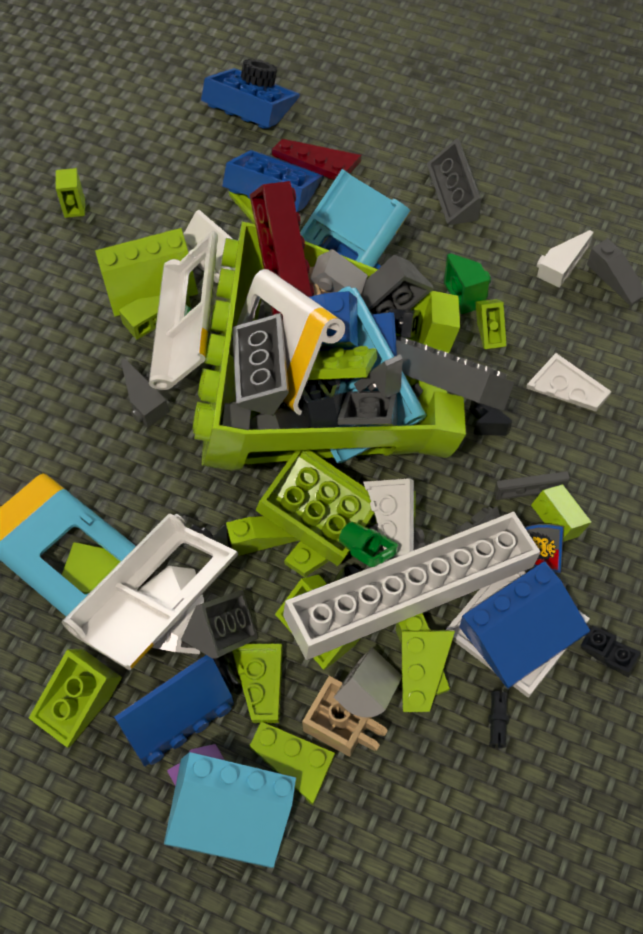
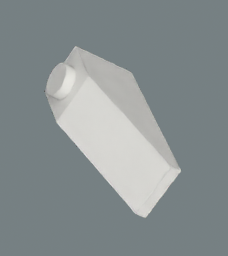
(563, 258)

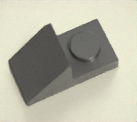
(384, 377)

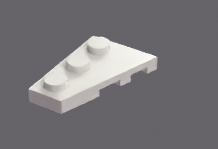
(568, 383)
(394, 511)

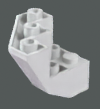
(164, 589)

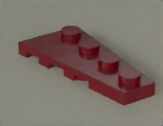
(316, 158)

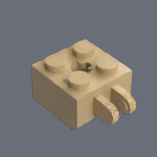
(339, 733)

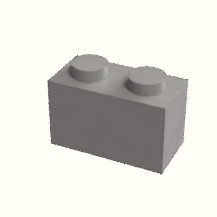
(335, 272)

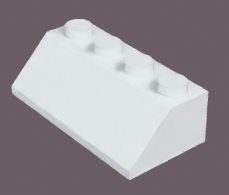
(197, 230)

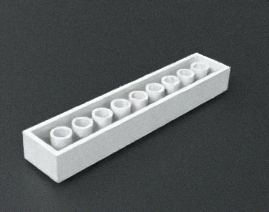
(409, 585)

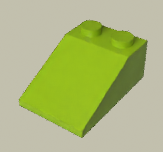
(74, 696)

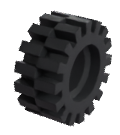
(258, 72)

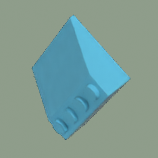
(229, 810)

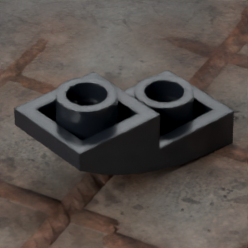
(610, 652)

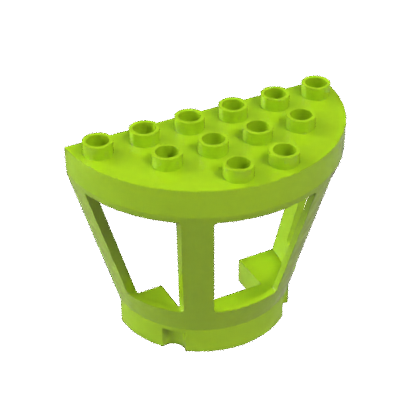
(231, 447)

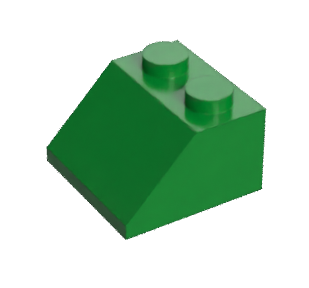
(467, 281)

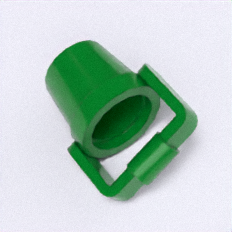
(365, 542)

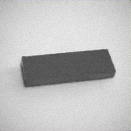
(529, 485)

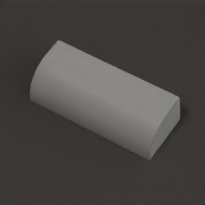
(368, 686)

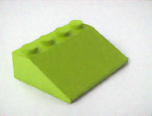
(136, 267)
(315, 503)

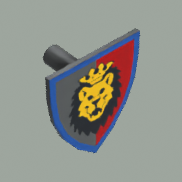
(549, 542)

